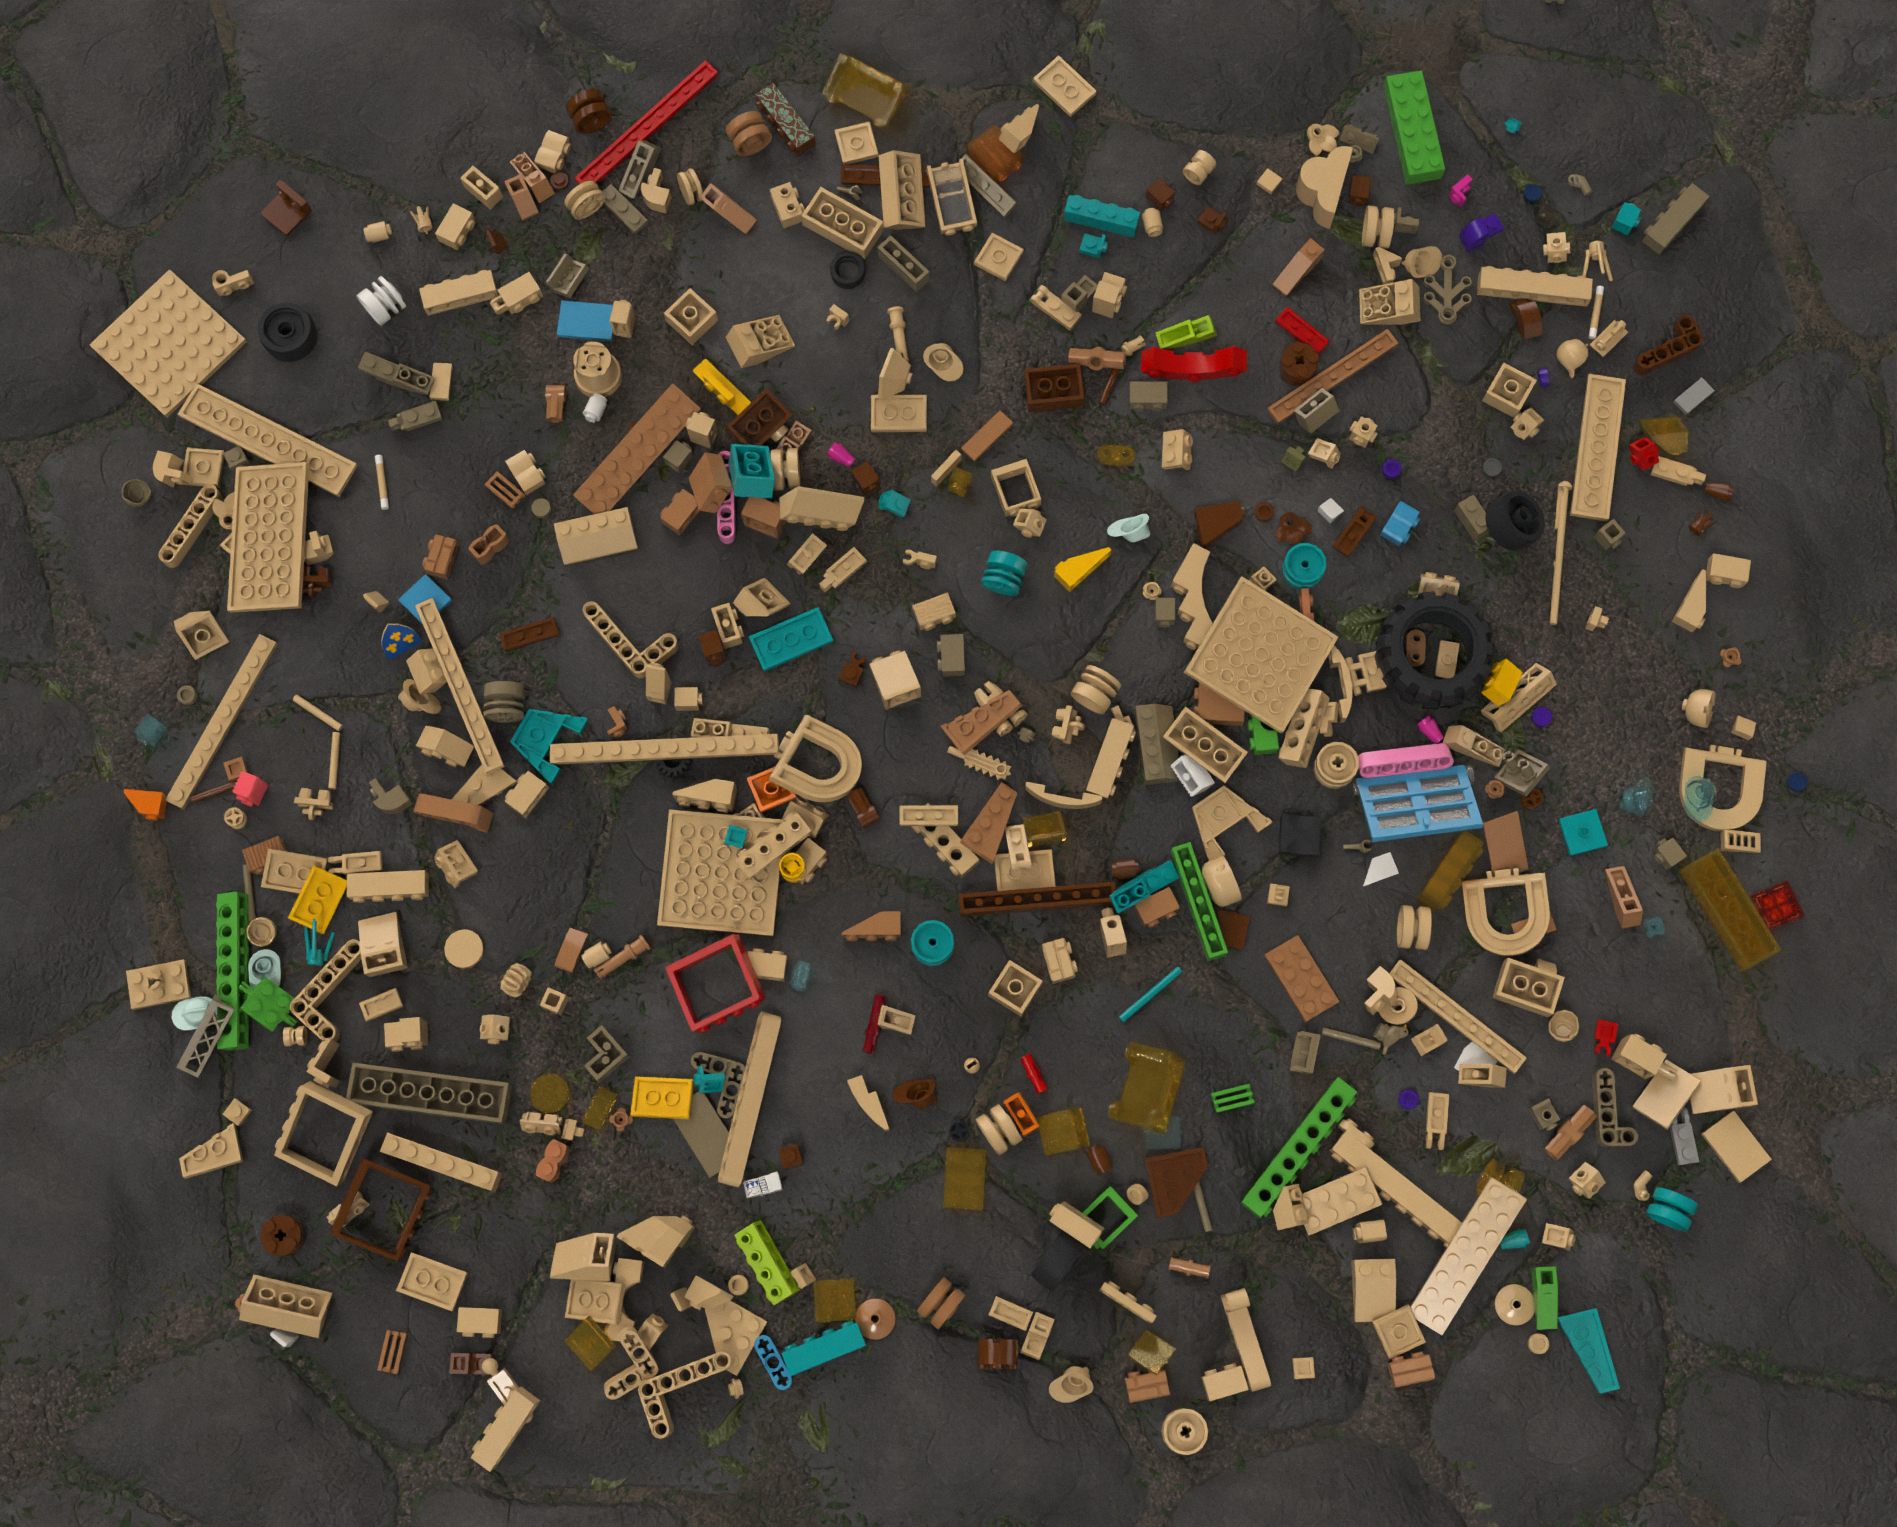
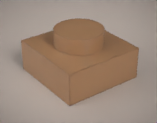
(234, 768)

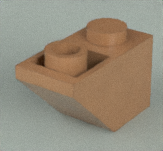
(521, 197)

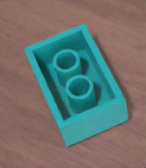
(751, 471)

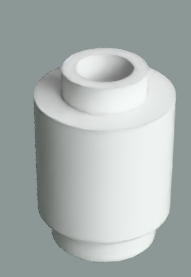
(595, 408)

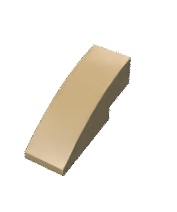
(868, 1102)

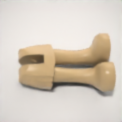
(994, 691)

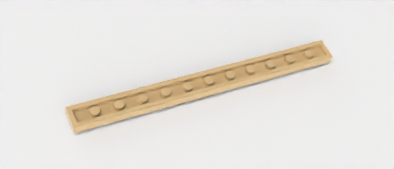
(664, 749)

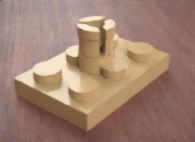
(158, 984)

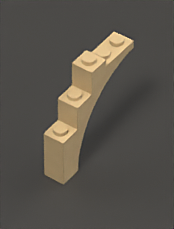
(1189, 582)

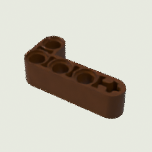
(1666, 350)

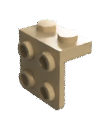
(319, 1063)

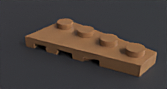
(973, 727)
(989, 826)

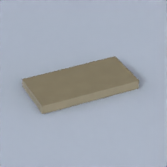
(705, 1133)

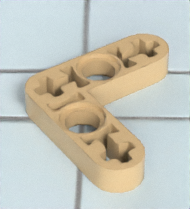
(638, 1368)

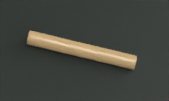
(317, 712)
(334, 760)

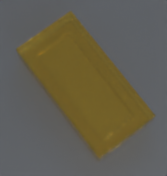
(599, 1108)

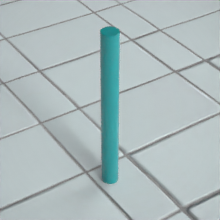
(1150, 994)

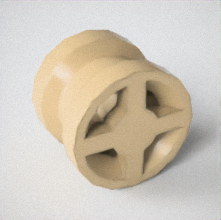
(232, 815)

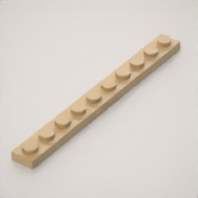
(459, 686)
(221, 722)

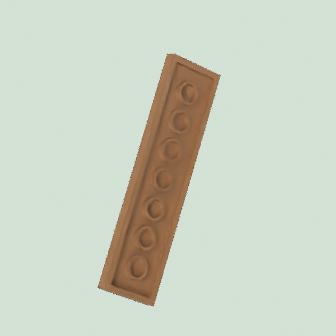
(637, 451)

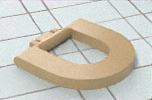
(1751, 785)
(810, 787)
(1538, 912)

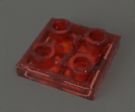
(1777, 905)

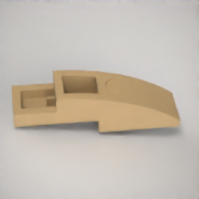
(716, 728)

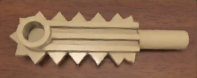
(980, 762)

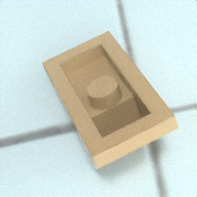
(1385, 263)
(896, 1020)

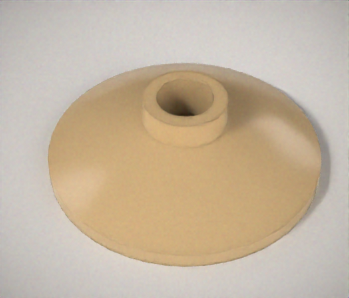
(1409, 1005)
(1504, 1304)

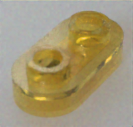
(1116, 456)

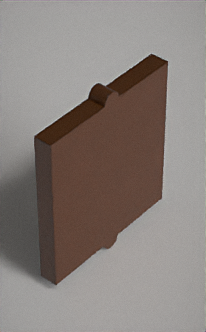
(1233, 928)

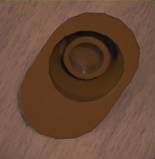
(916, 1092)

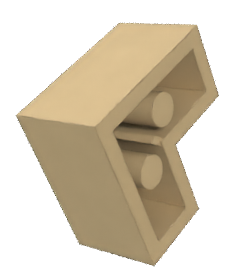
(1109, 295)
(444, 745)
(406, 1033)

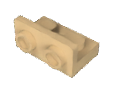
(1430, 582)
(455, 863)

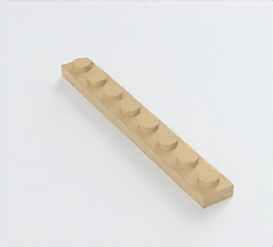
(1457, 1017)

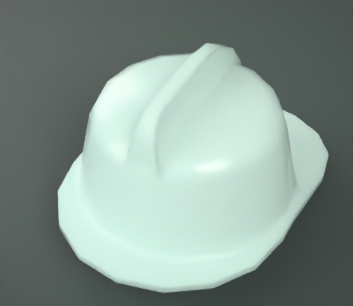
(1131, 528)
(264, 964)
(190, 1012)

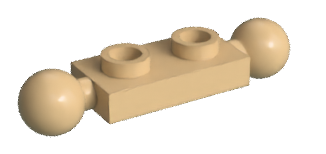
(501, 1381)

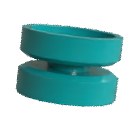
(1293, 567)
(940, 934)
(1672, 1209)

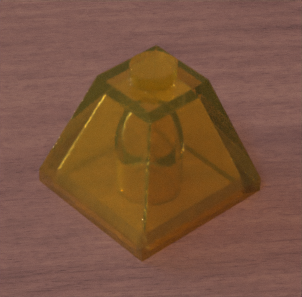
(1667, 433)

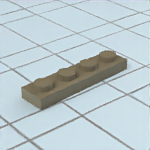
(988, 187)

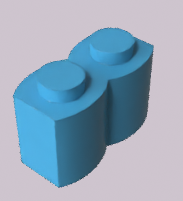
(1400, 523)

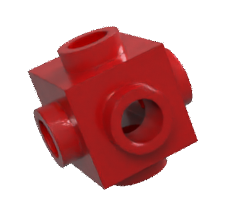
(1644, 453)

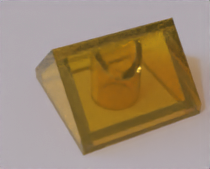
(1044, 829)

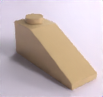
(1693, 606)

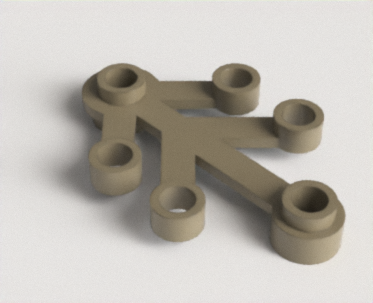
(1447, 293)

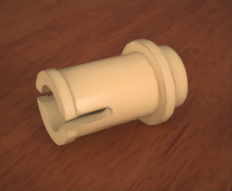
(1133, 345)

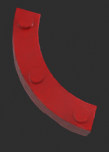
(1194, 365)

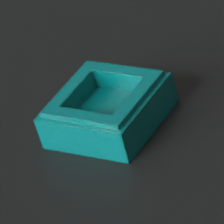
(736, 836)

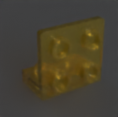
(1063, 1131)

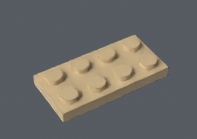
(1340, 1200)

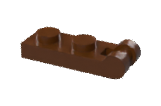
(1354, 532)

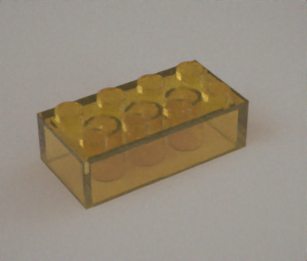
(1450, 870)

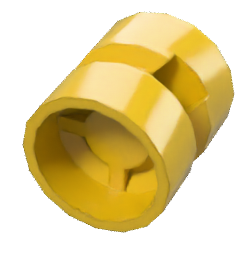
(792, 867)

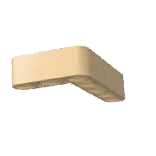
(624, 644)
(325, 989)
(1236, 1309)
(677, 1382)

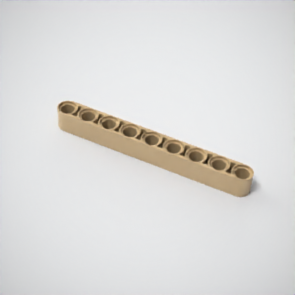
(749, 1099)

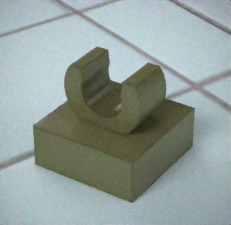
(1293, 458)

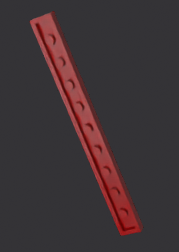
(648, 124)

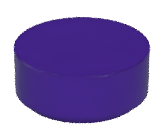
(1543, 377)
(1391, 469)
(1541, 717)
(1408, 1099)

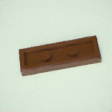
(529, 634)

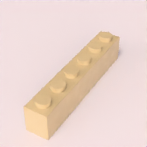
(1534, 286)
(441, 1162)

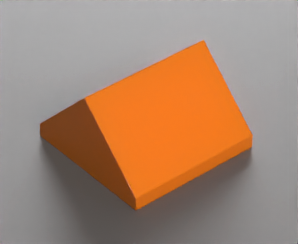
(768, 793)

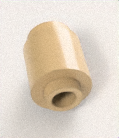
(1152, 222)
(377, 232)
(596, 955)

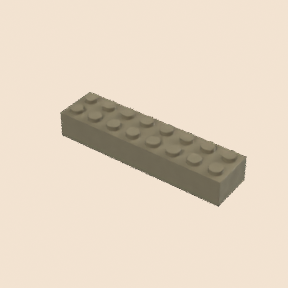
(429, 1093)

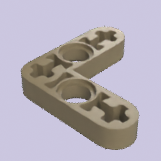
(729, 1065)

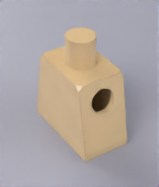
(1112, 933)

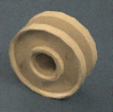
(584, 200)

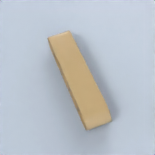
(189, 535)

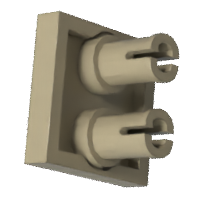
(1521, 771)

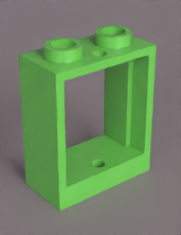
(1121, 1205)

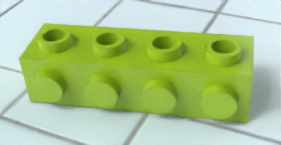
(766, 1262)

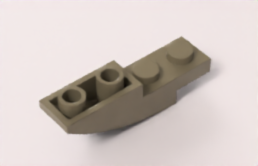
(396, 375)

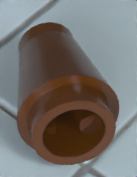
(1719, 490)

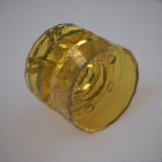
(1512, 1179)

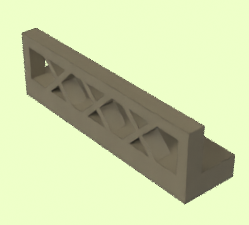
(216, 1002)

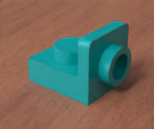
(1093, 245)
(708, 1082)

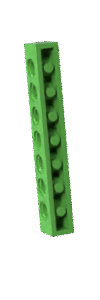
(232, 955)
(1337, 1089)

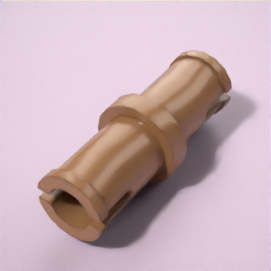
(1189, 1267)

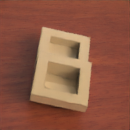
(1037, 1336)

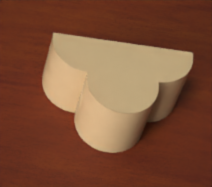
(1322, 183)

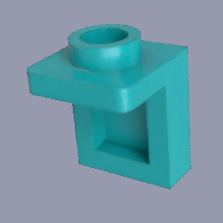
(894, 503)

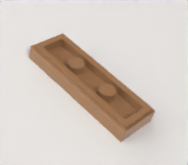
(987, 436)

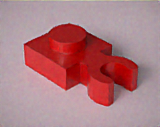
(1605, 1033)

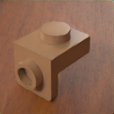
(618, 718)

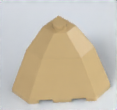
(658, 1237)

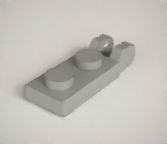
(1684, 1140)

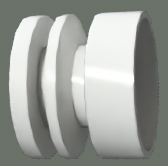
(381, 300)

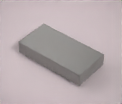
(1693, 396)

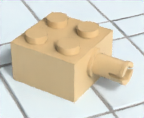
(1642, 1057)

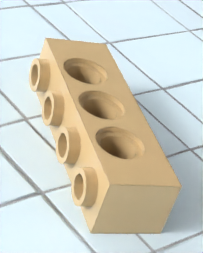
(1311, 719)
(958, 867)

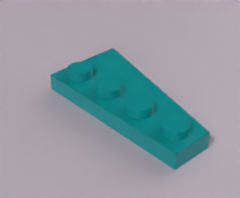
(1590, 1345)

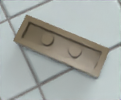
(624, 209)

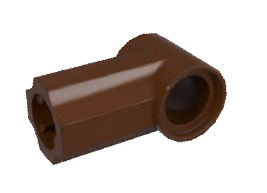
(864, 811)

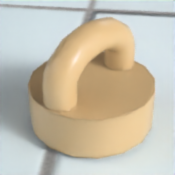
(1137, 1194)

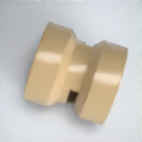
(295, 1036)

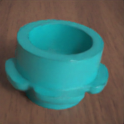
(1512, 125)

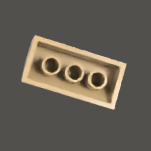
(901, 190)
(820, 508)
(595, 536)
(1205, 744)
(285, 1306)

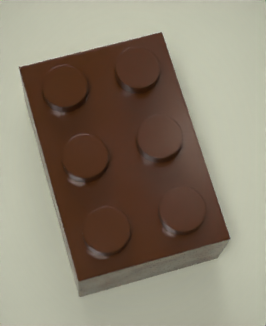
(1054, 387)
(758, 420)

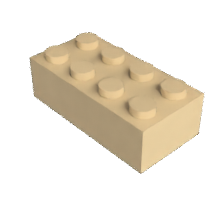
(842, 223)

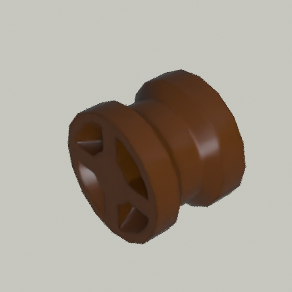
(1535, 798)

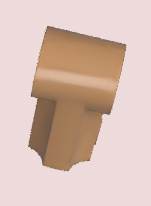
(555, 400)

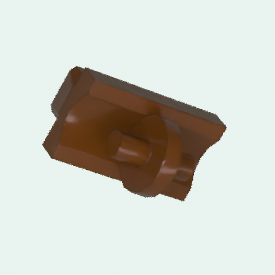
(321, 580)

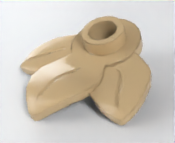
(1323, 141)
(224, 510)

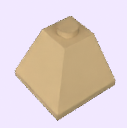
(894, 375)
(760, 599)
(200, 633)

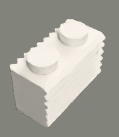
(1192, 775)

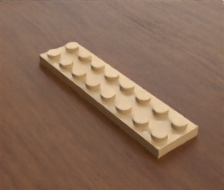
(1597, 447)
(1467, 1255)

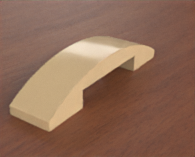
(1337, 660)
(1088, 800)

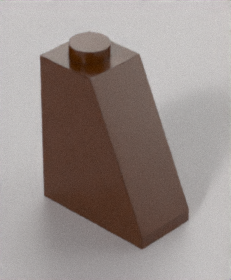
(1217, 521)

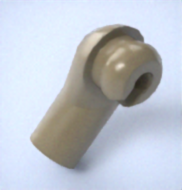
(1580, 182)

